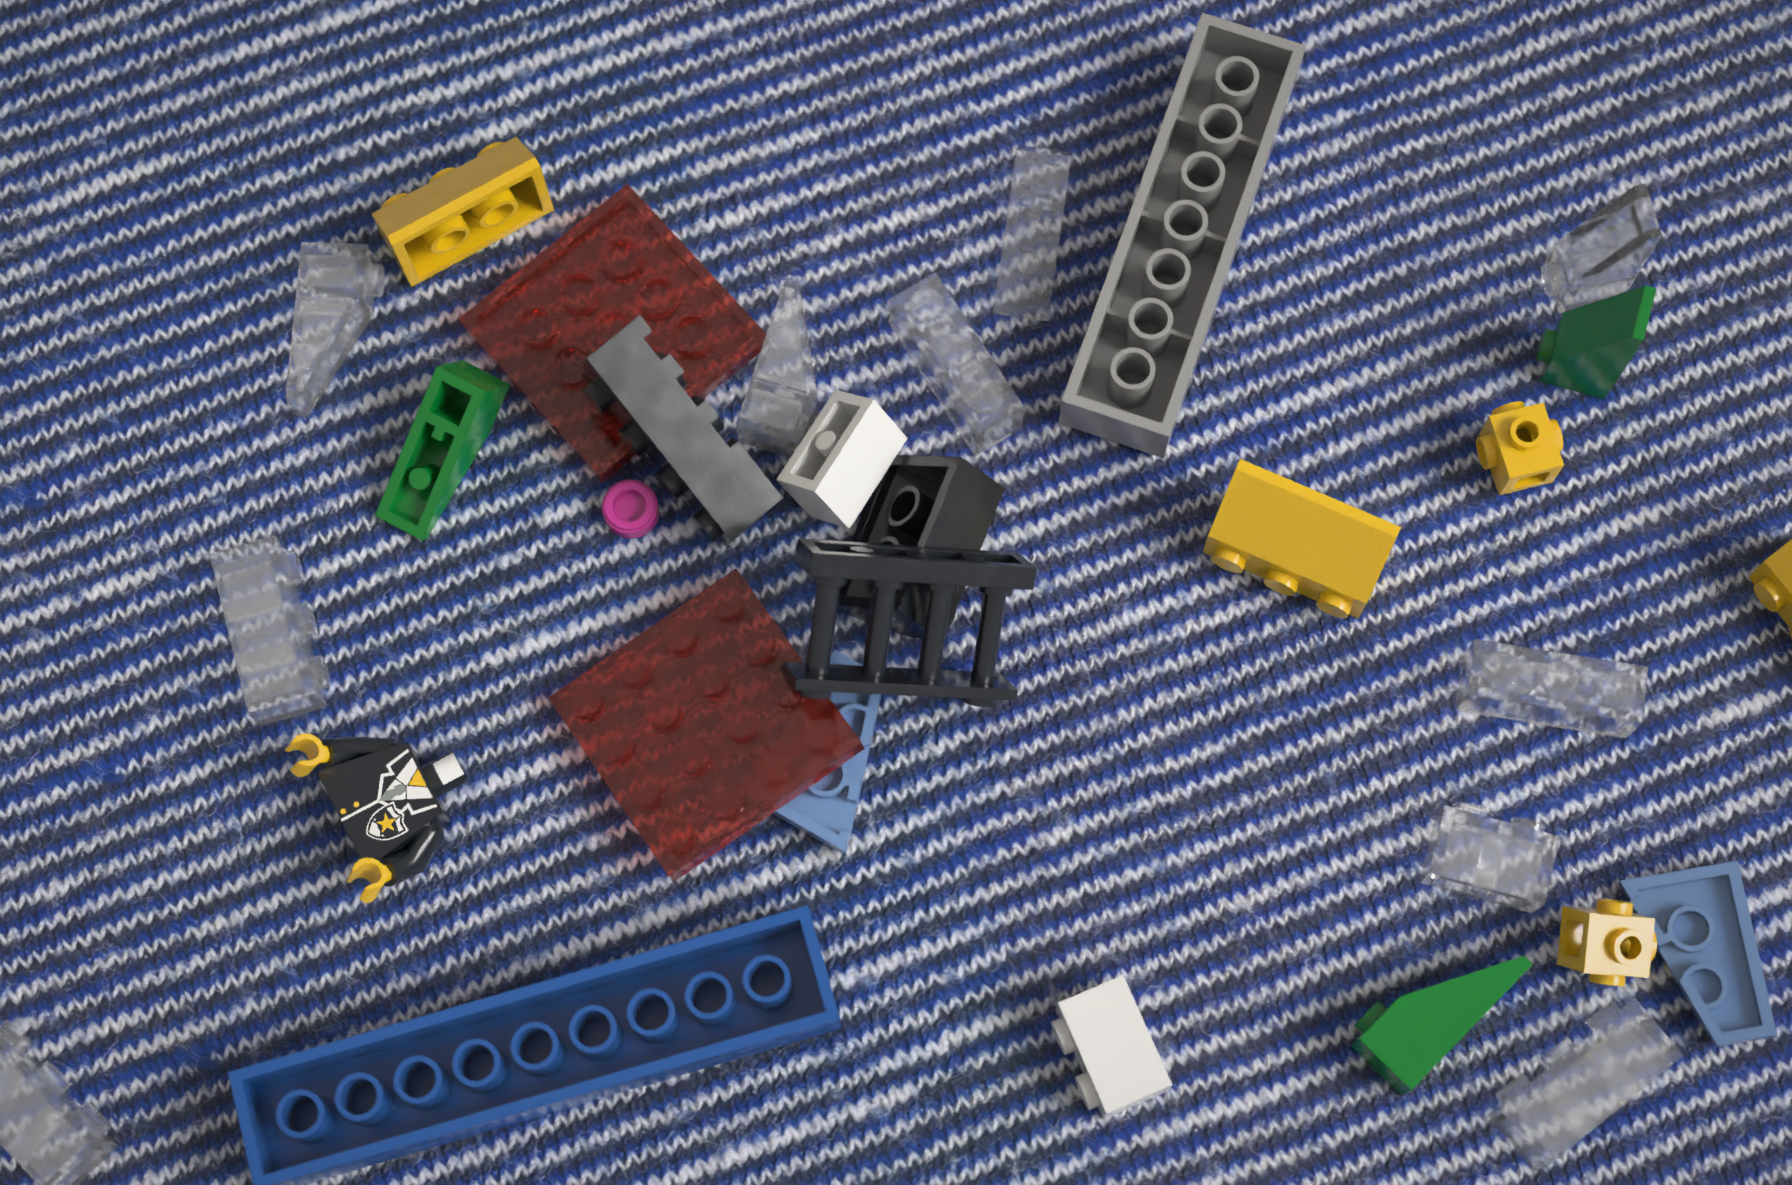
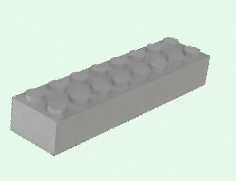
(1181, 235)

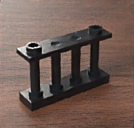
(886, 570)

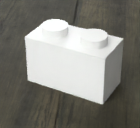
(842, 458)
(1111, 1048)

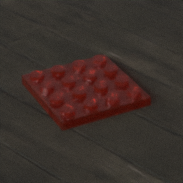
(585, 292)
(703, 725)

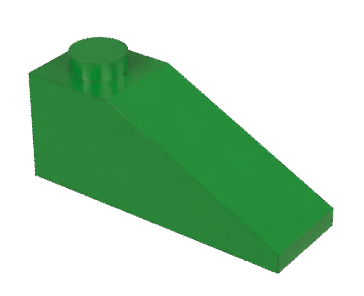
(1595, 342)
(441, 445)
(1426, 1024)

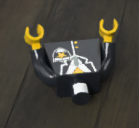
(384, 802)

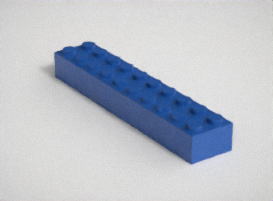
(534, 1050)

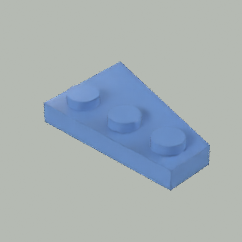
(831, 804)
(1709, 947)

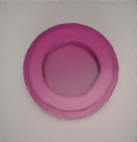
(630, 509)

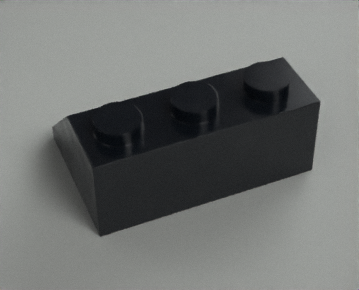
(926, 505)

